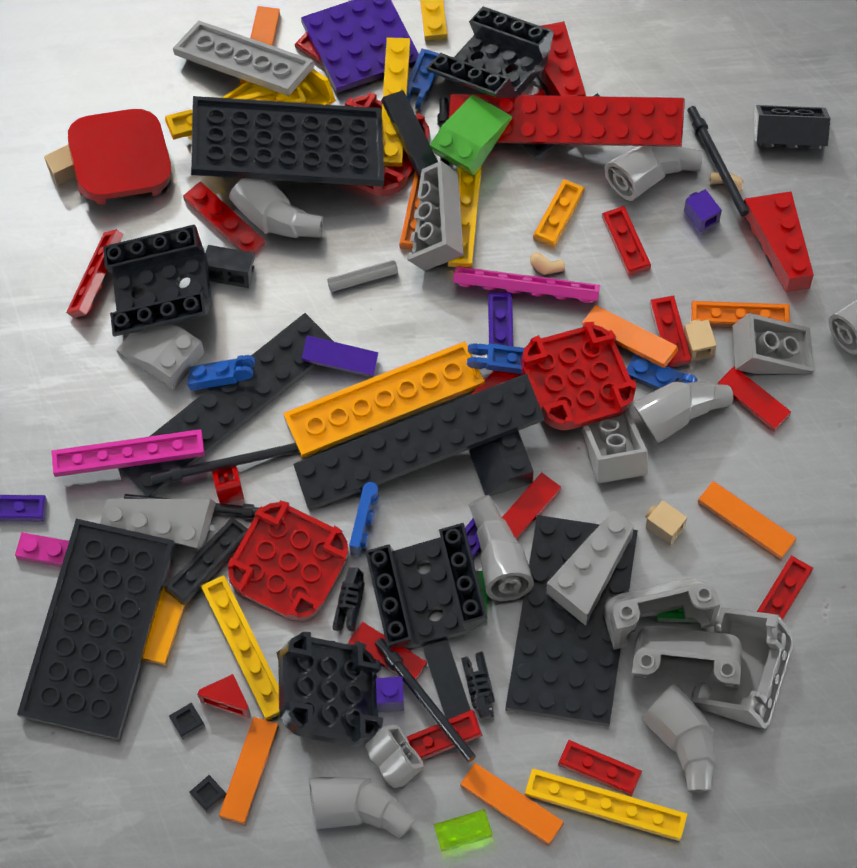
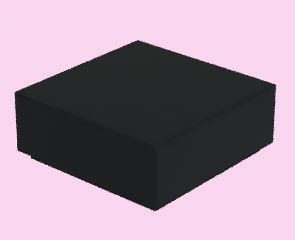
(186, 721)
(208, 793)

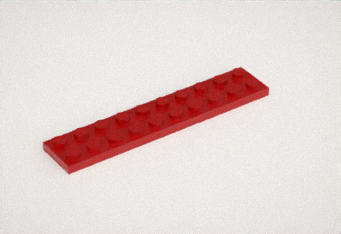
(588, 119)

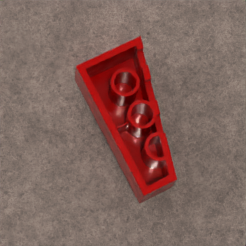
(561, 71)
(779, 231)

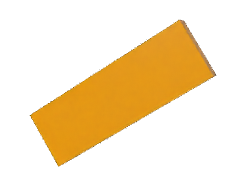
(558, 213)
(163, 629)

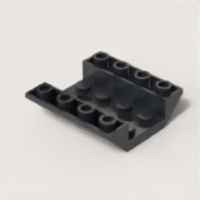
(504, 46)
(158, 267)
(409, 597)

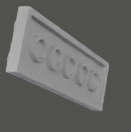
(243, 57)

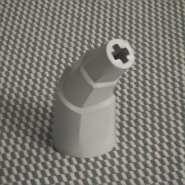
(646, 165)
(271, 210)
(844, 327)
(678, 402)
(502, 557)
(688, 732)
(354, 801)

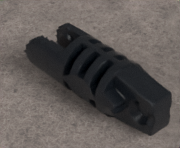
(349, 600)
(479, 686)

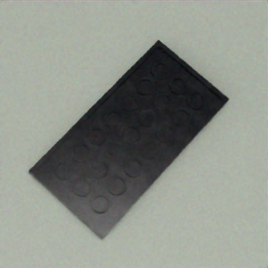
(287, 141)
(96, 629)
(558, 661)

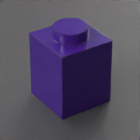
(702, 210)
(390, 694)

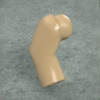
(716, 179)
(545, 266)

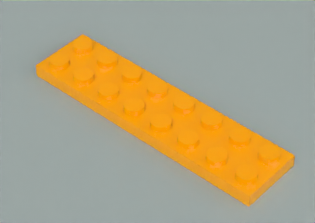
(382, 400)

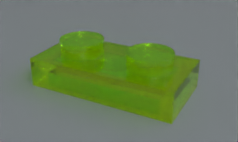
(463, 830)

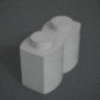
(394, 756)

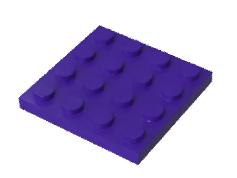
(354, 40)

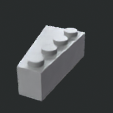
(438, 218)
(174, 519)
(587, 572)

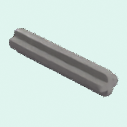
(362, 275)

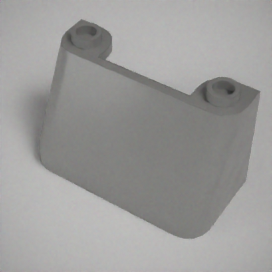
(691, 594)
(659, 641)
(764, 659)

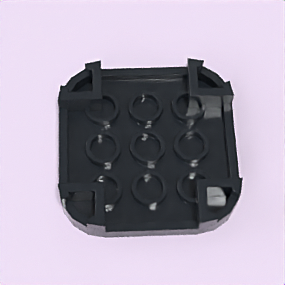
(328, 690)

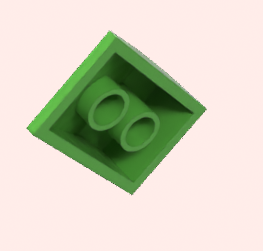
(470, 134)

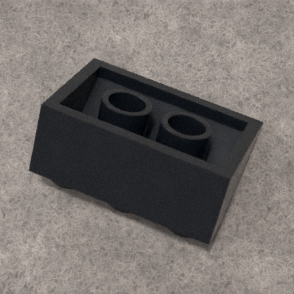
(792, 126)
(502, 464)

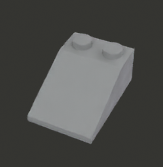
(771, 346)
(163, 352)
(615, 448)

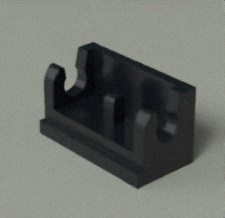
(230, 266)

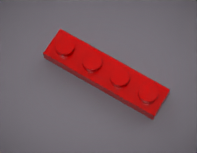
(223, 218)
(93, 276)

